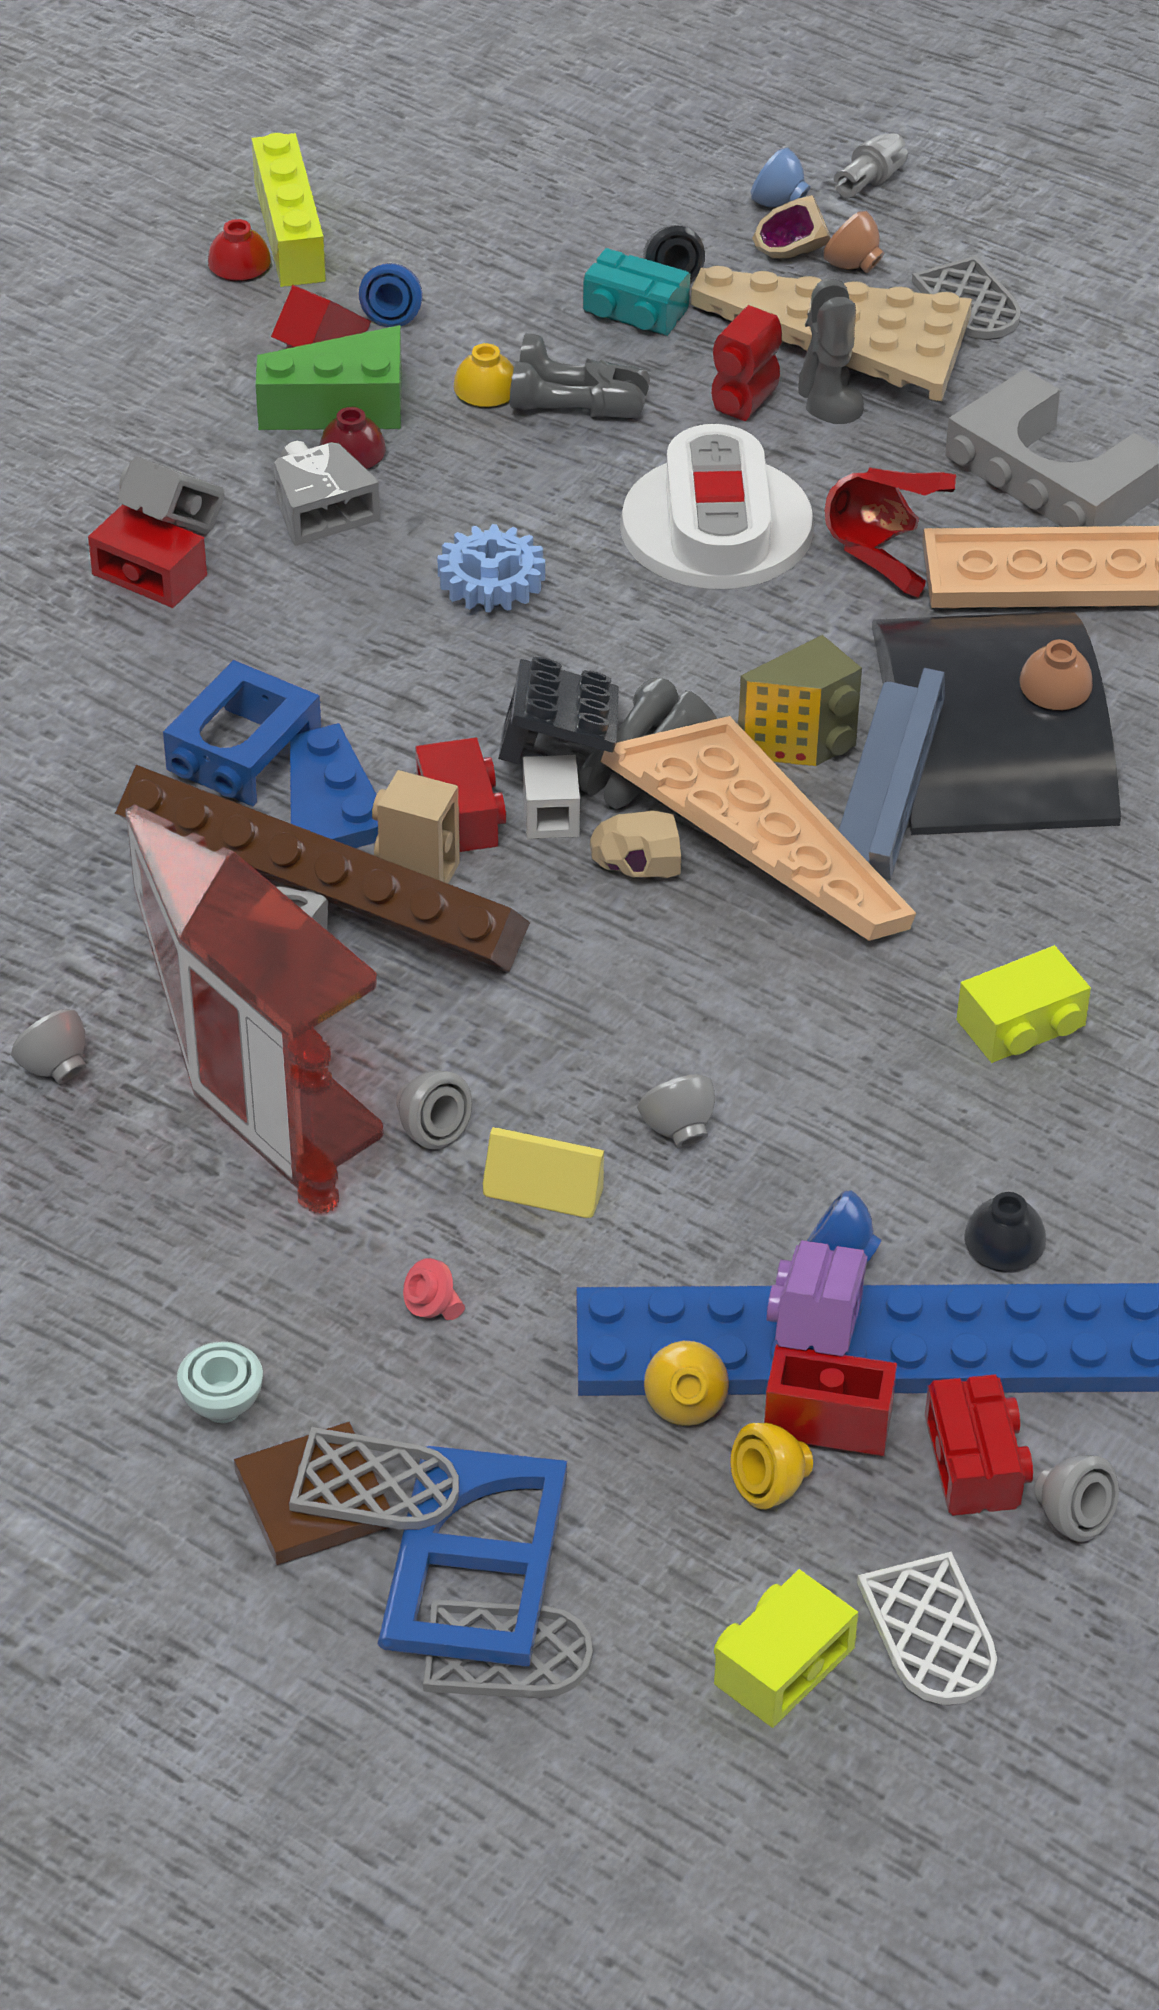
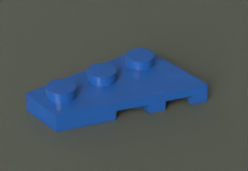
(331, 788)

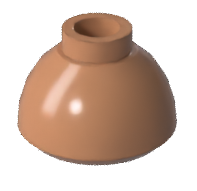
(855, 244)
(1057, 676)

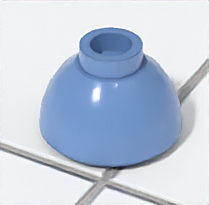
(780, 180)

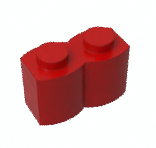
(746, 362)

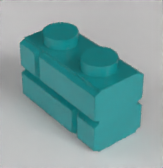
(636, 291)

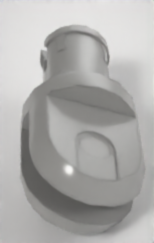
(872, 164)

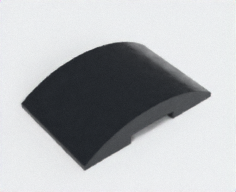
(994, 751)

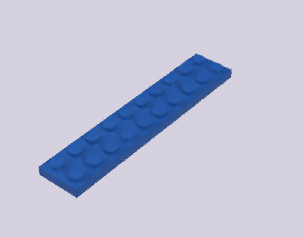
(1021, 1332)

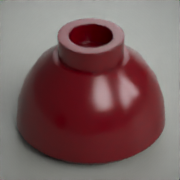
(356, 435)

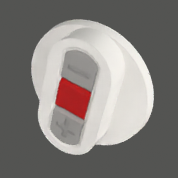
(717, 513)

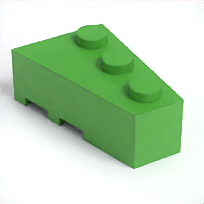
(316, 380)

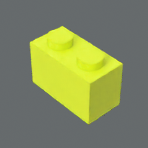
(1023, 1004)
(784, 1647)

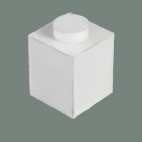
(551, 796)

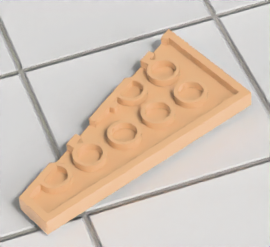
(746, 802)

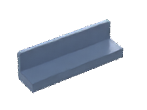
(892, 769)

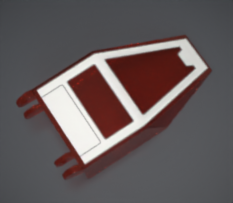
(244, 991)

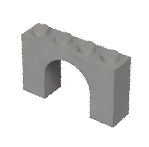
(993, 441)

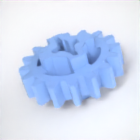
(491, 568)

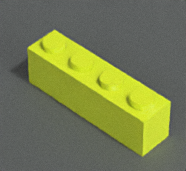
(288, 209)

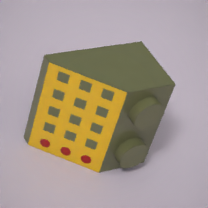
(802, 704)

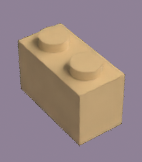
(418, 825)

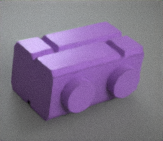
(818, 1297)

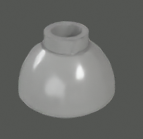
(53, 1046)
(435, 1108)
(680, 1108)
(1079, 1496)

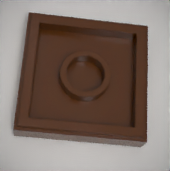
(268, 1486)

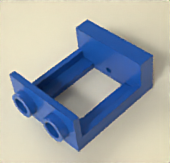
(256, 696)

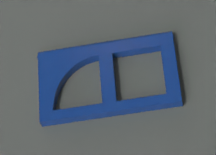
(479, 1476)

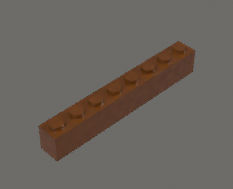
(335, 870)

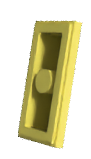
(543, 1173)

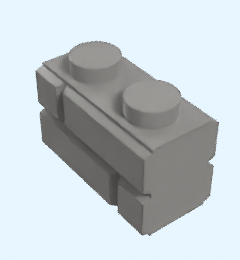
(170, 495)

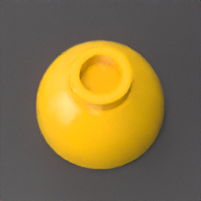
(484, 377)
(686, 1383)
(768, 1464)

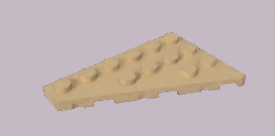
(897, 330)

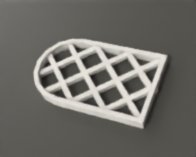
(912, 1570)

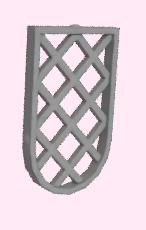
(927, 276)
(377, 1517)
(514, 1687)

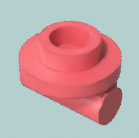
(430, 1290)

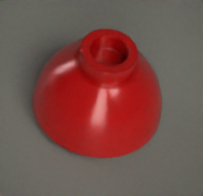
(238, 252)

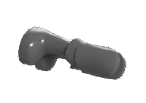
(824, 371)
(597, 386)
(656, 707)

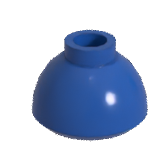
(390, 295)
(847, 1225)

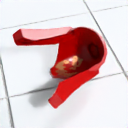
(871, 510)

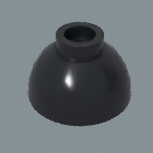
(676, 248)
(1005, 1233)

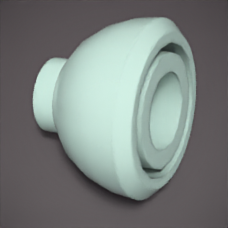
(220, 1380)

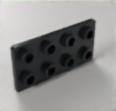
(559, 706)

